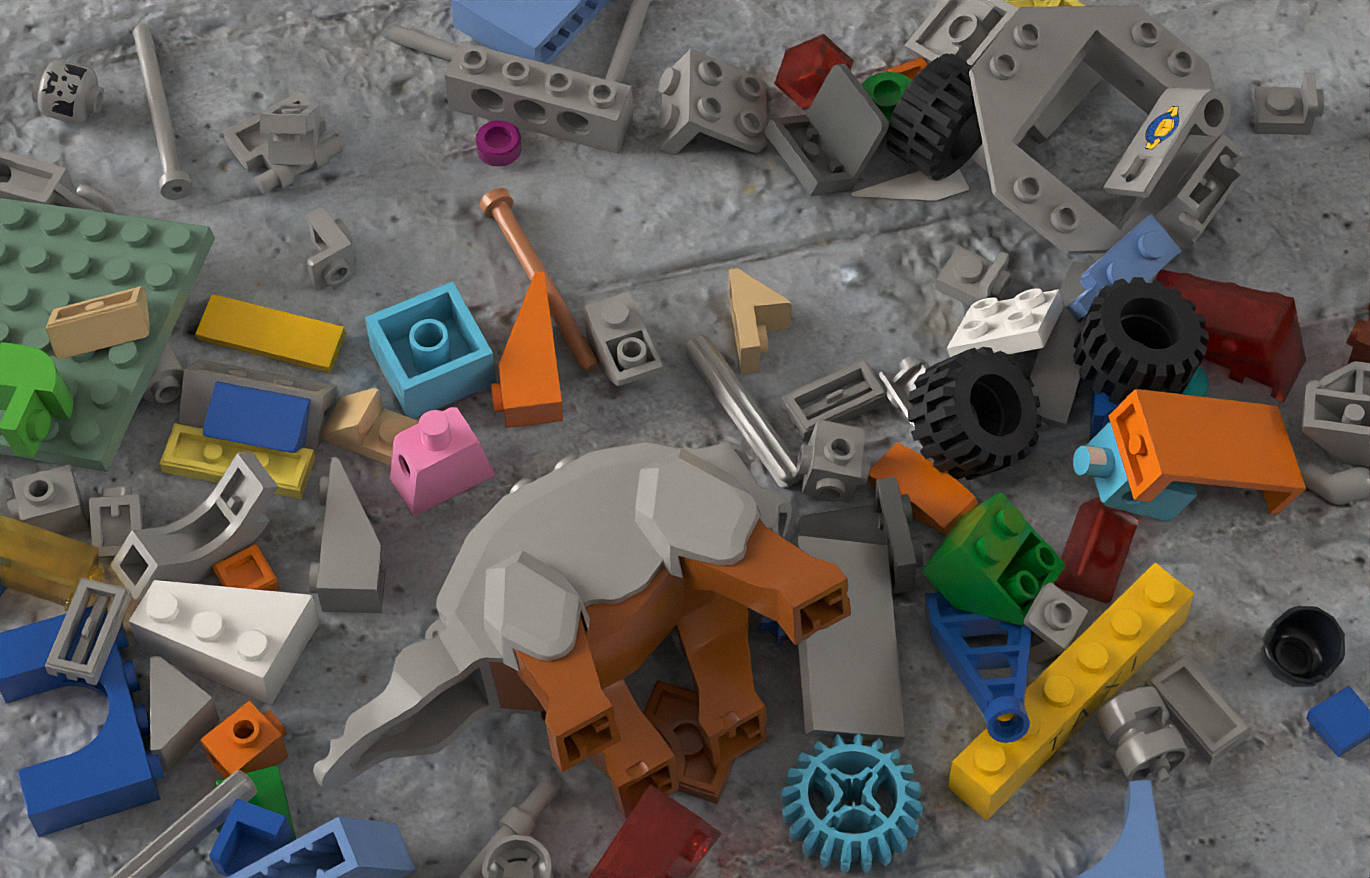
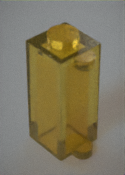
(45, 562)

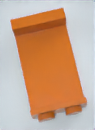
(1207, 443)

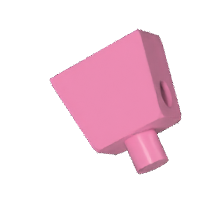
(437, 460)

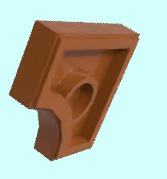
(676, 718)

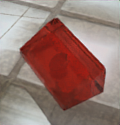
(1096, 550)

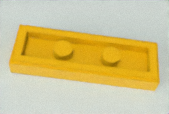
(271, 333)

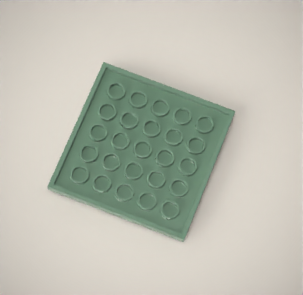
(75, 255)

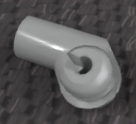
(1337, 487)

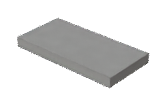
(853, 665)

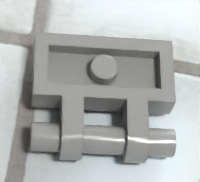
(252, 149)

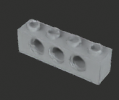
(539, 97)

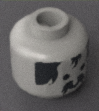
(67, 92)

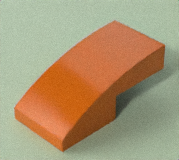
(934, 495)

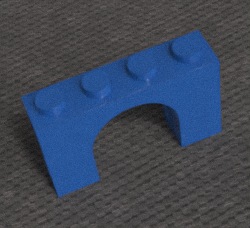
(112, 769)

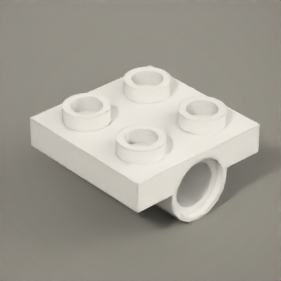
(1009, 324)

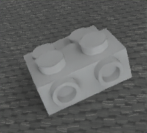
(960, 29)

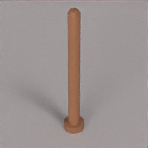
(498, 205)

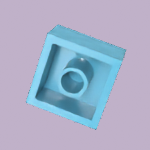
(431, 350)

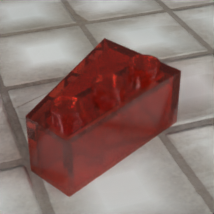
(1248, 330)

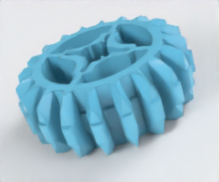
(872, 771)

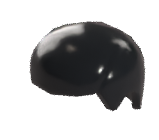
(1303, 646)

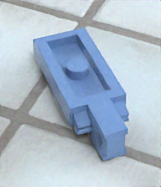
(1137, 254)

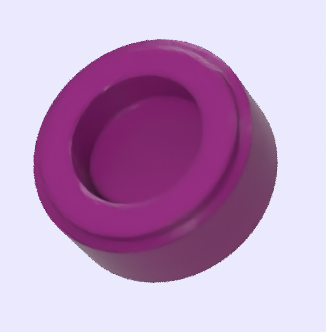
(498, 143)

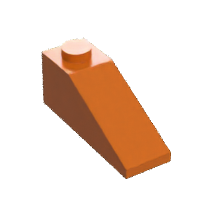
(528, 366)

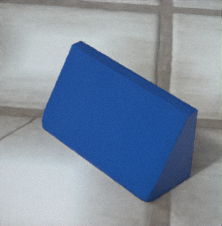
(257, 417)

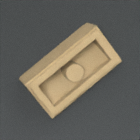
(99, 323)

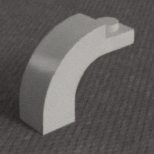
(211, 533)

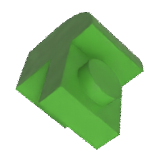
(31, 395)

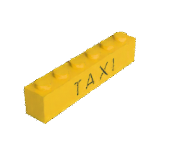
(1073, 689)

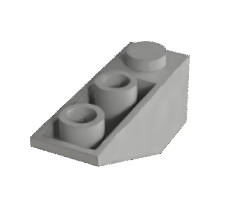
(351, 557)

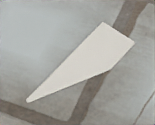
(916, 187)

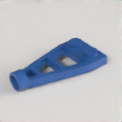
(991, 695)

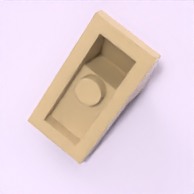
(754, 312)
(365, 426)

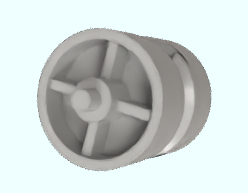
(1139, 728)

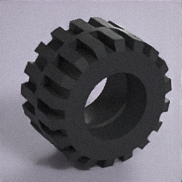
(936, 119)
(1149, 316)
(1003, 408)

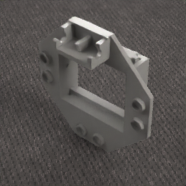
(1141, 60)

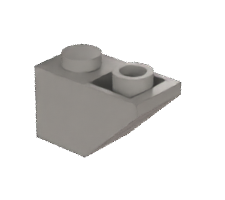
(620, 340)

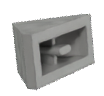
(178, 713)

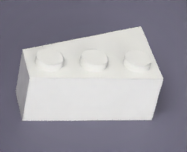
(227, 633)

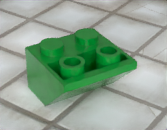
(993, 562)

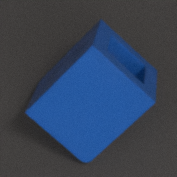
(248, 837)

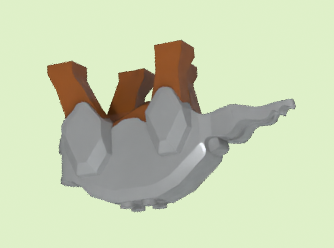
(578, 589)

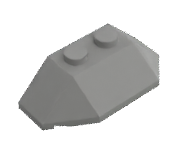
(1339, 413)

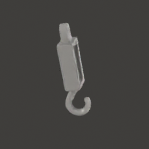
(47, 184)

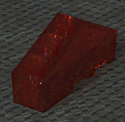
(657, 841)

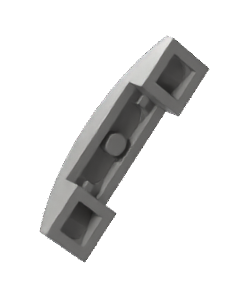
(1054, 371)

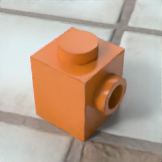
(245, 742)

